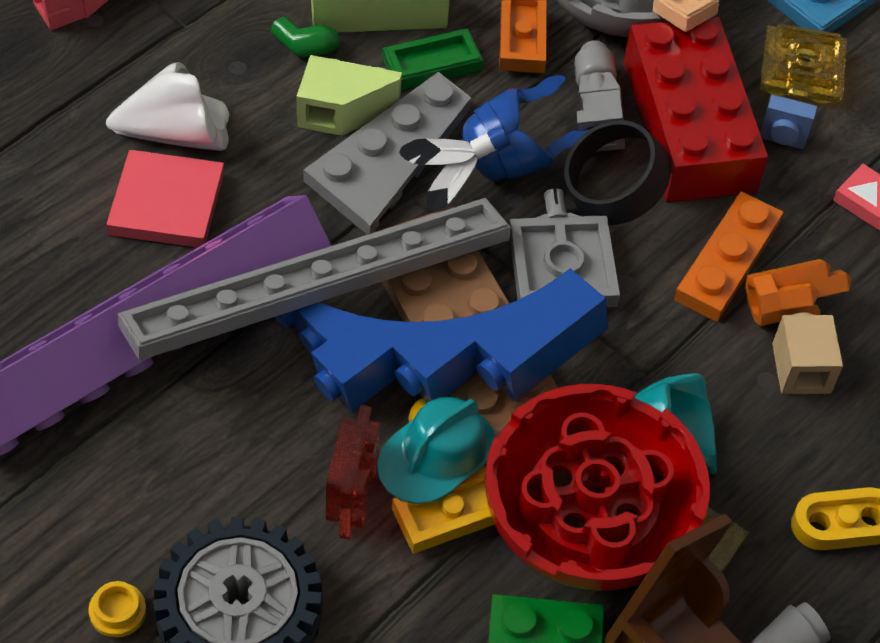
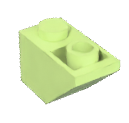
(344, 95)

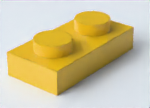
(446, 519)

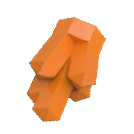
(792, 290)

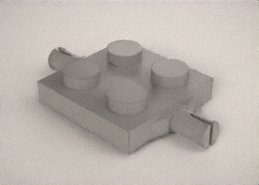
(559, 241)

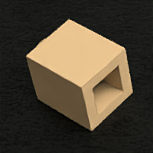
(807, 354)

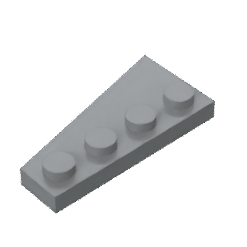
(366, 169)

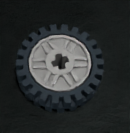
(238, 565)

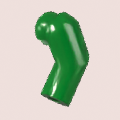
(305, 41)

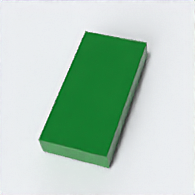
(448, 53)

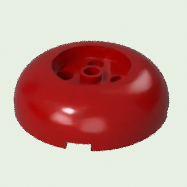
(593, 438)

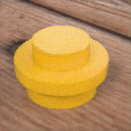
(117, 609)

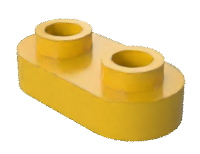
(841, 517)

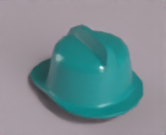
(435, 451)

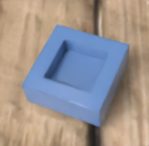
(787, 121)

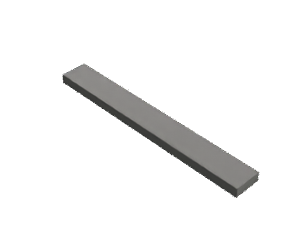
(310, 278)

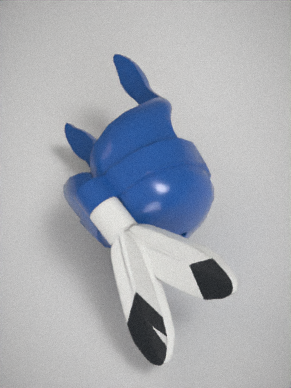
(489, 145)

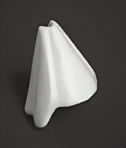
(173, 112)

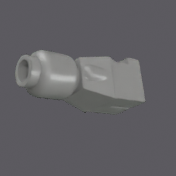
(598, 89)

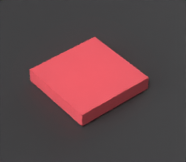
(165, 199)

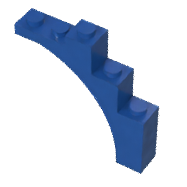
(506, 346)

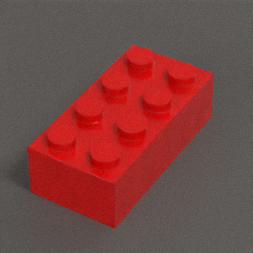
(695, 109)

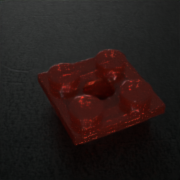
(351, 470)

